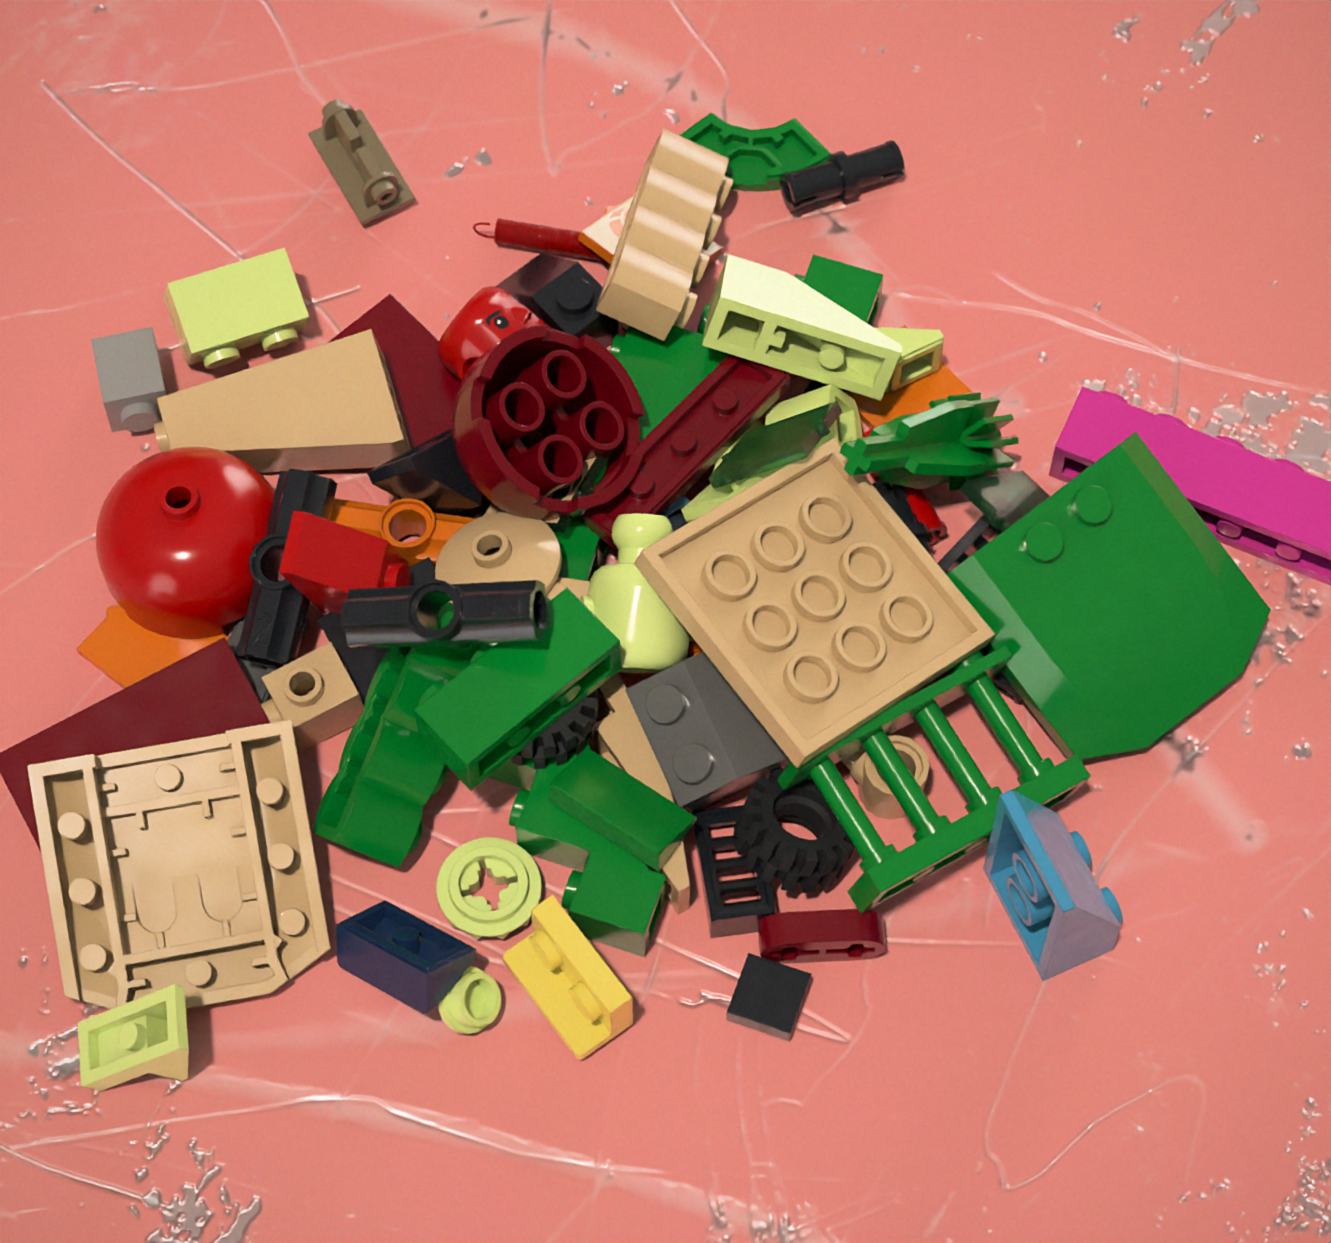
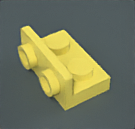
(569, 981)

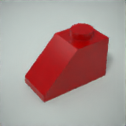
(330, 559)

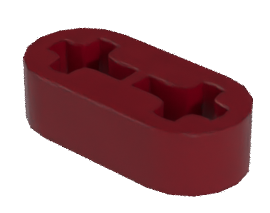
(821, 936)

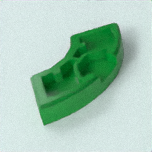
(758, 155)

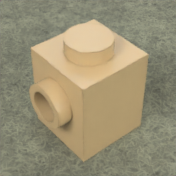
(314, 695)

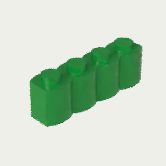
(385, 765)

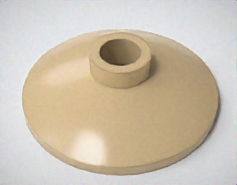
(501, 550)

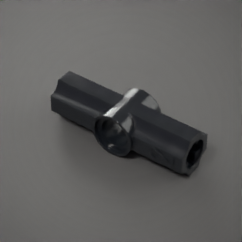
(276, 607)
(481, 614)

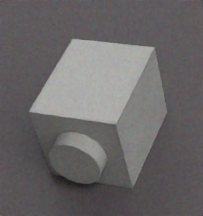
(130, 379)

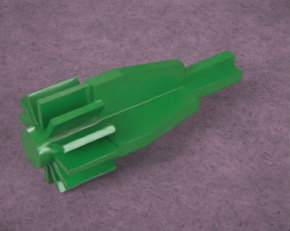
(941, 445)

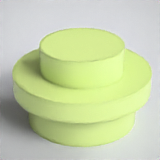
(471, 1002)

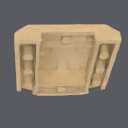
(181, 868)

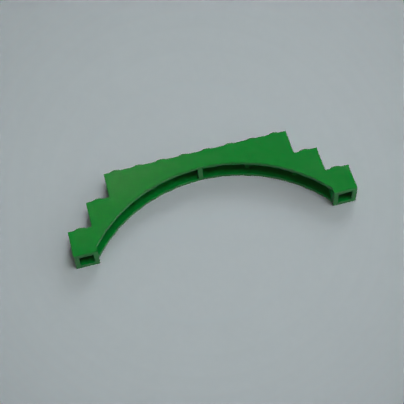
(615, 893)

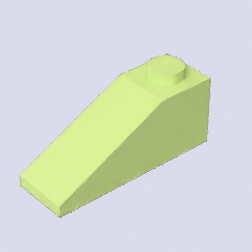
(795, 329)

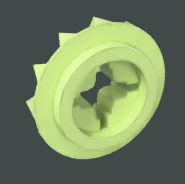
(506, 865)

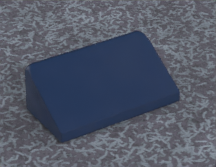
(402, 955)

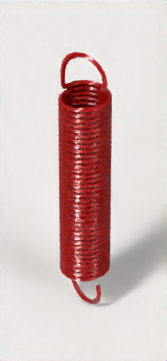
(539, 238)

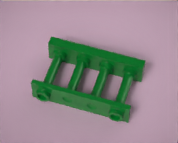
(936, 838)

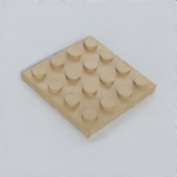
(814, 601)

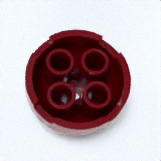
(537, 413)

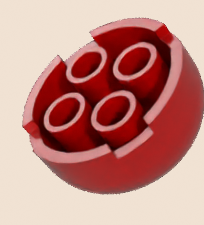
(182, 538)

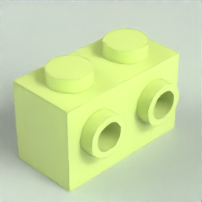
(236, 309)

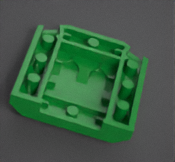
(1114, 606)

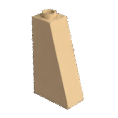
(295, 412)

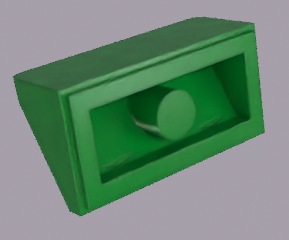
(621, 808)

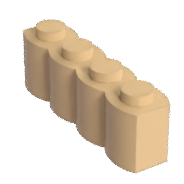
(665, 235)

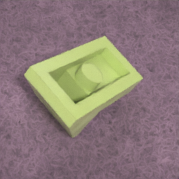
(135, 1040)

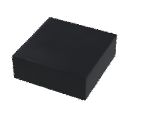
(768, 996)

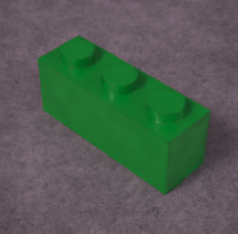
(516, 691)

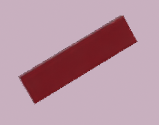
(691, 440)

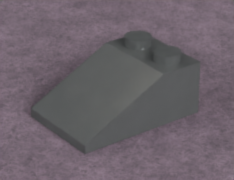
(703, 733)

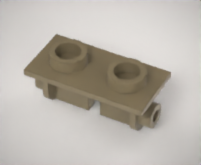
(359, 162)

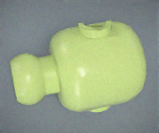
(630, 606)

